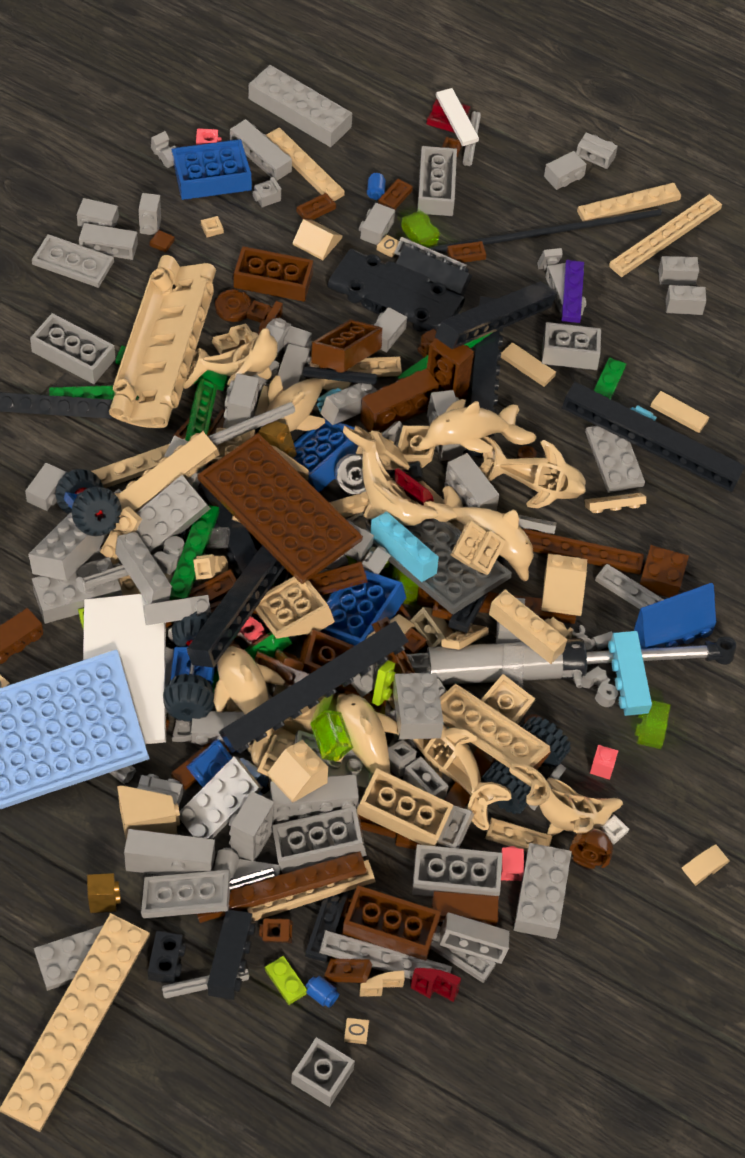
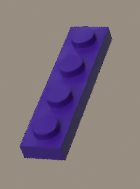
(572, 291)

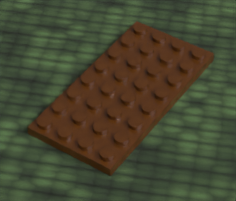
(280, 508)

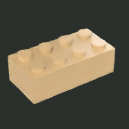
(404, 808)

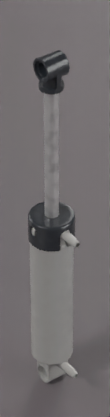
(484, 661)

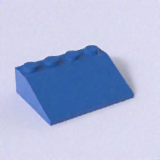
(211, 169)
(321, 451)
(363, 605)
(677, 619)

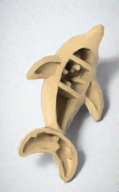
(247, 360)
(303, 396)
(471, 423)
(547, 476)
(381, 489)
(517, 548)
(246, 686)
(367, 731)
(456, 760)
(563, 805)

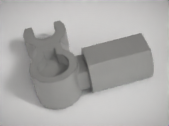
(597, 643)

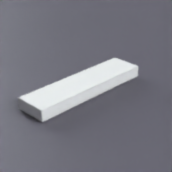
(457, 117)

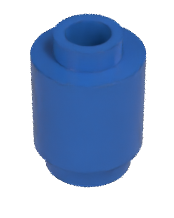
(376, 186)
(322, 991)

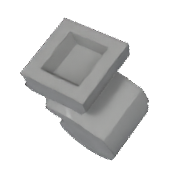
(161, 147)
(171, 553)
(606, 692)

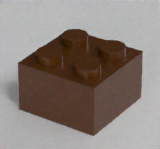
(664, 571)

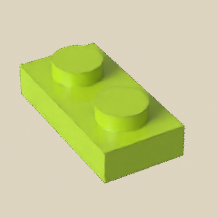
(383, 683)
(286, 980)

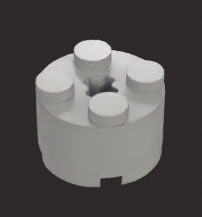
(344, 477)

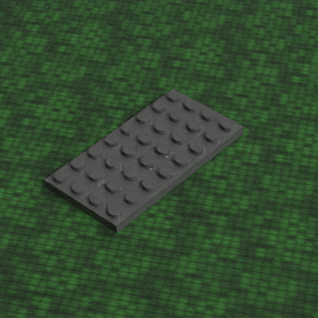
(455, 582)

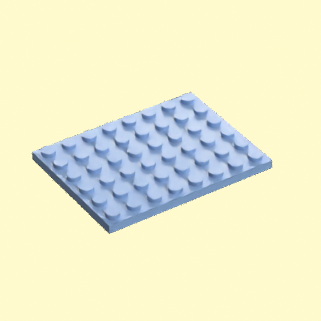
(67, 728)

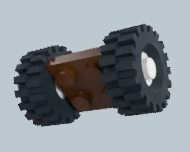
(519, 790)

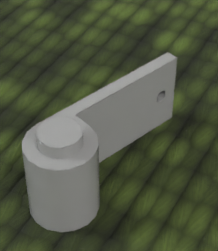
(229, 860)

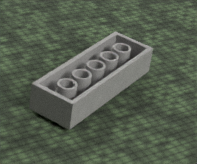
(300, 105)

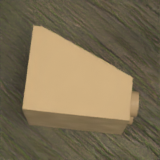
(147, 811)

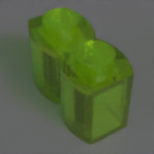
(419, 229)

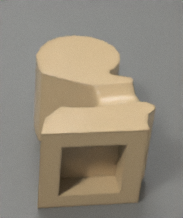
(209, 566)

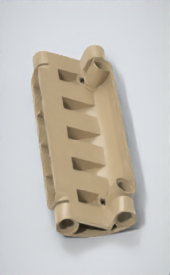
(162, 343)

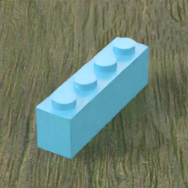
(404, 546)
(630, 673)

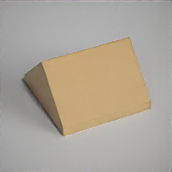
(316, 238)

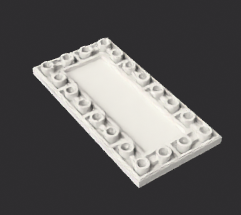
(121, 625)

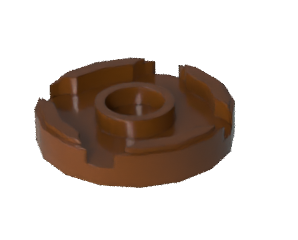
(232, 305)

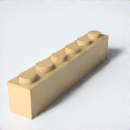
(184, 461)

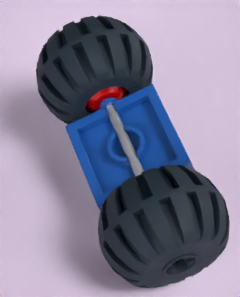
(92, 505)
(190, 688)

